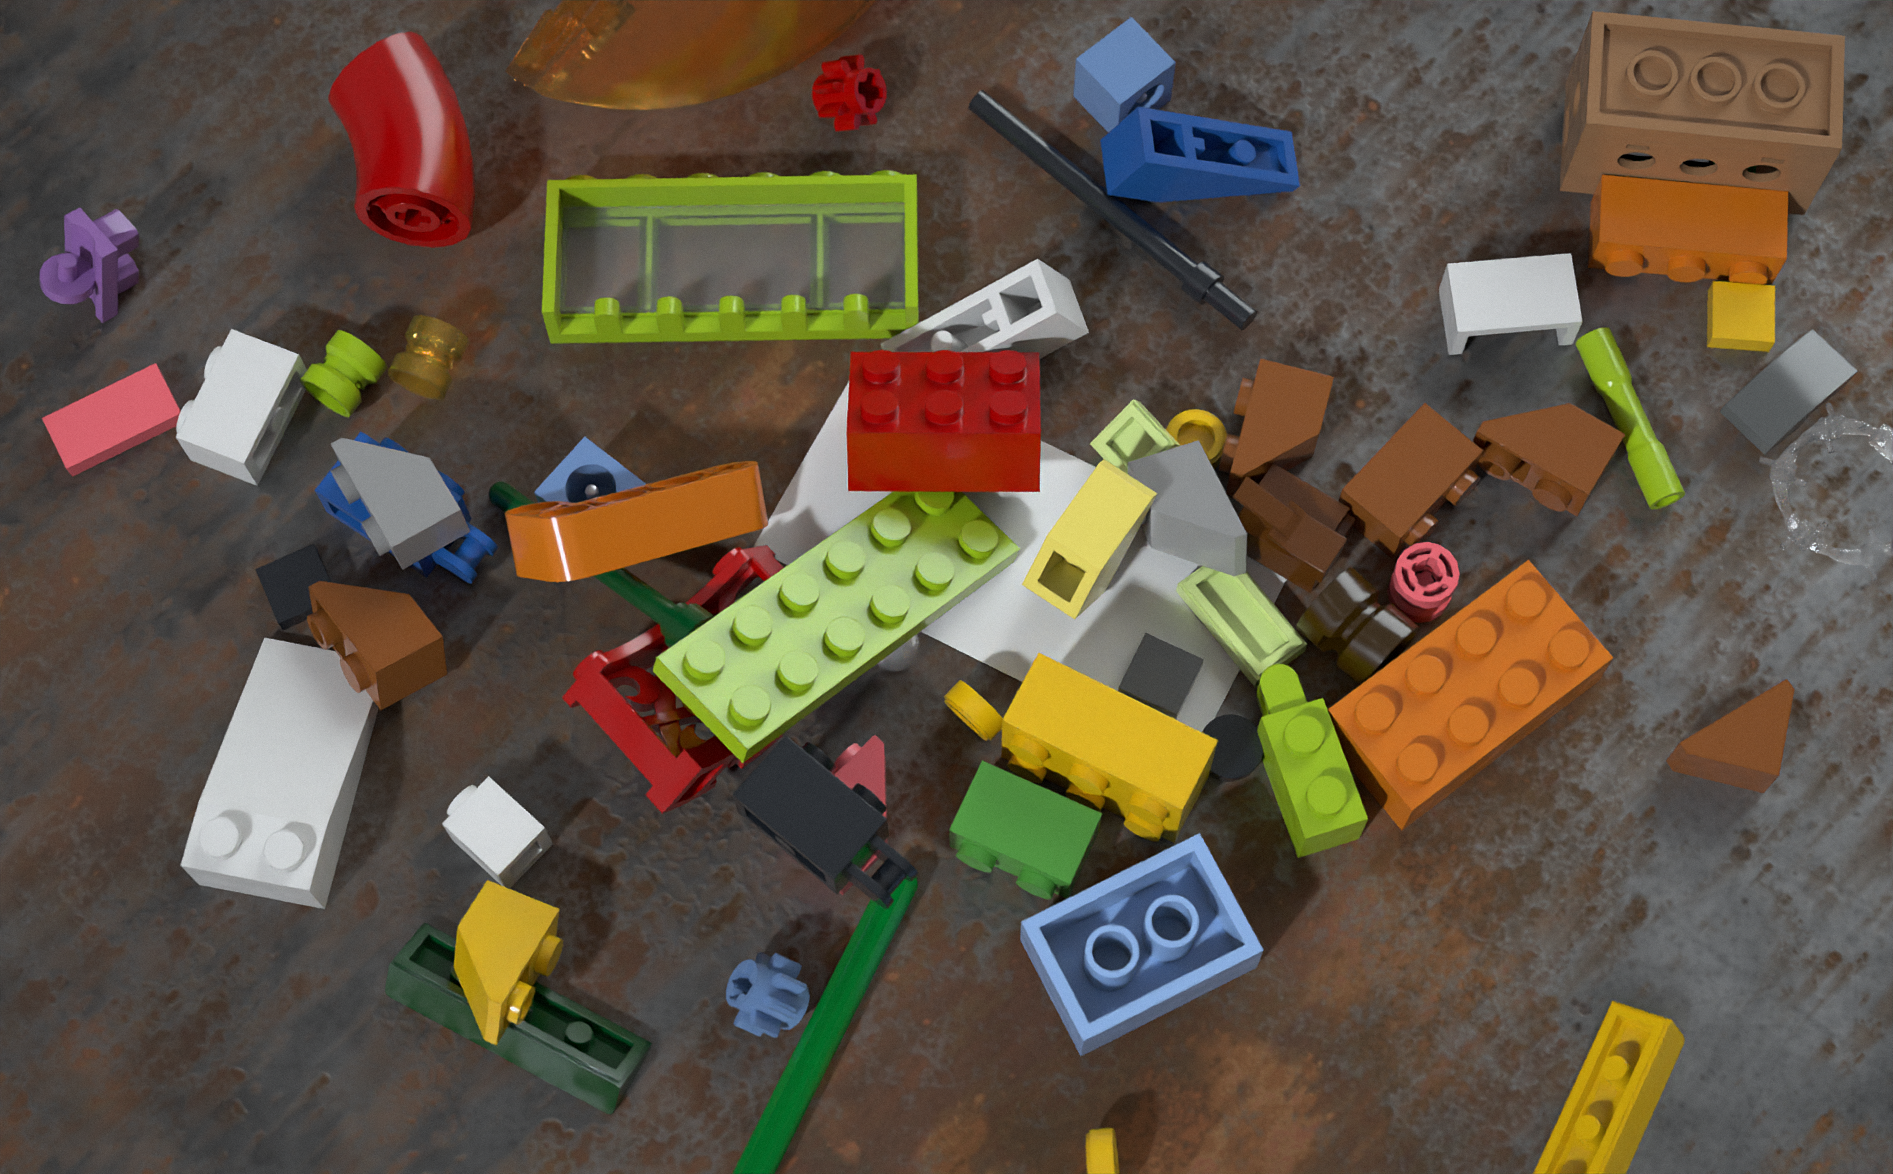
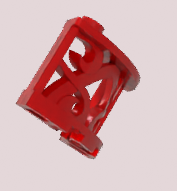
(678, 760)

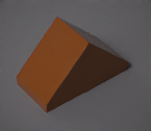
(1741, 746)

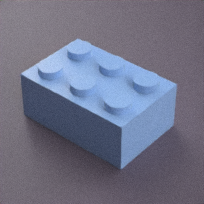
(1140, 944)

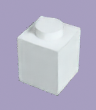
(496, 831)

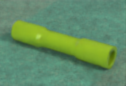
(1645, 452)

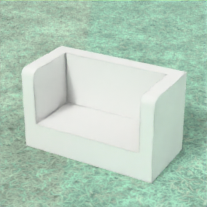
(1510, 298)

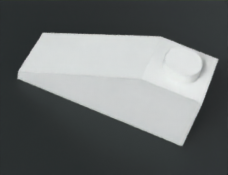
(1020, 313)

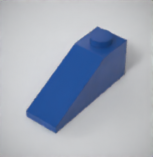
(1194, 157)

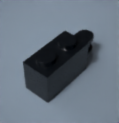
(822, 820)

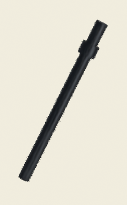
(1199, 280)

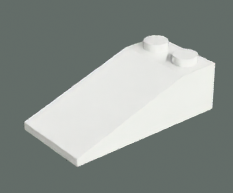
(283, 779)

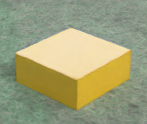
(1741, 316)

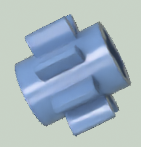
(767, 994)

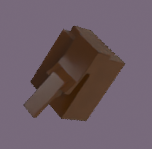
(1292, 526)

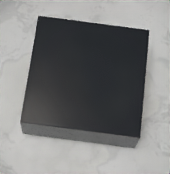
(288, 583)

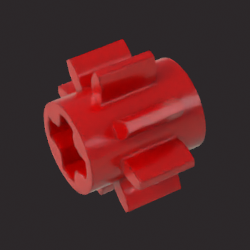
(849, 93)

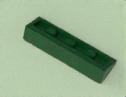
(554, 1041)

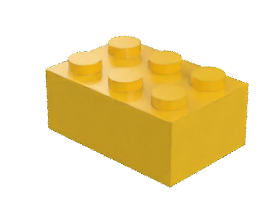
(1106, 749)

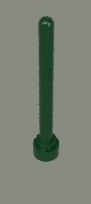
(674, 619)

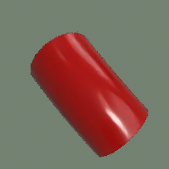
(407, 143)

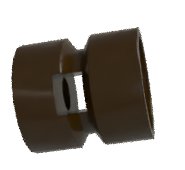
(1356, 626)

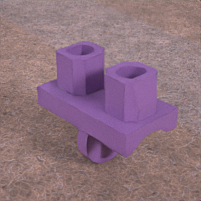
(93, 262)

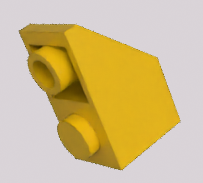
(502, 952)

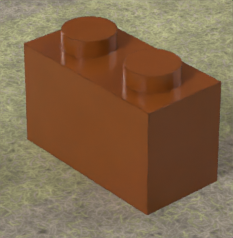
(1411, 482)

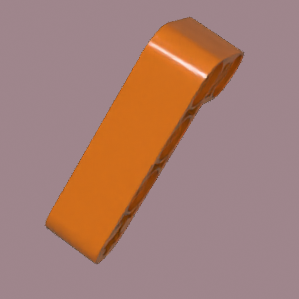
(637, 524)

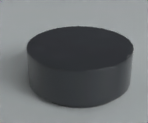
(1237, 747)

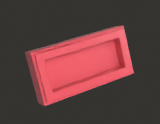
(113, 419)

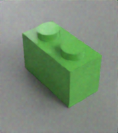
(1024, 832)

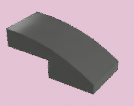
(1788, 391)

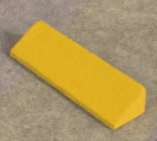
(1613, 1094)

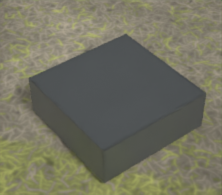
(1161, 675)

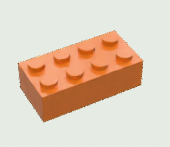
(1466, 694)

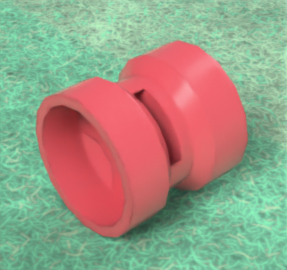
(1419, 594)

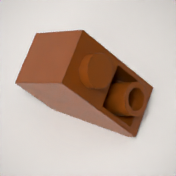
(1280, 421)
(1551, 452)
(380, 637)

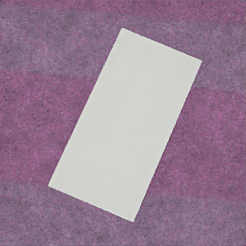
(1005, 620)

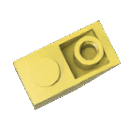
(1089, 540)

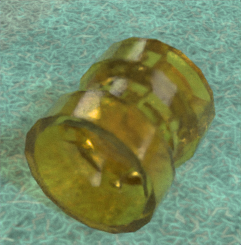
(428, 356)

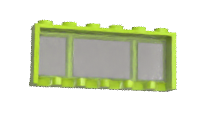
(730, 258)

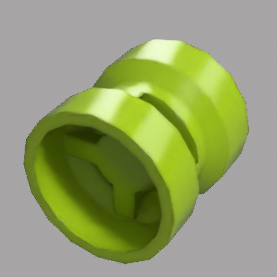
(345, 370)

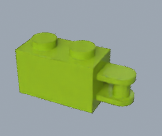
(1306, 765)

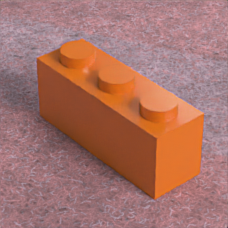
(1687, 230)

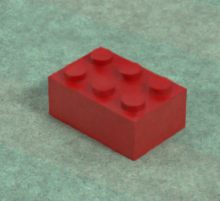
(944, 421)

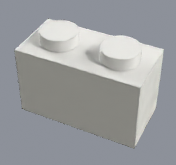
(242, 406)

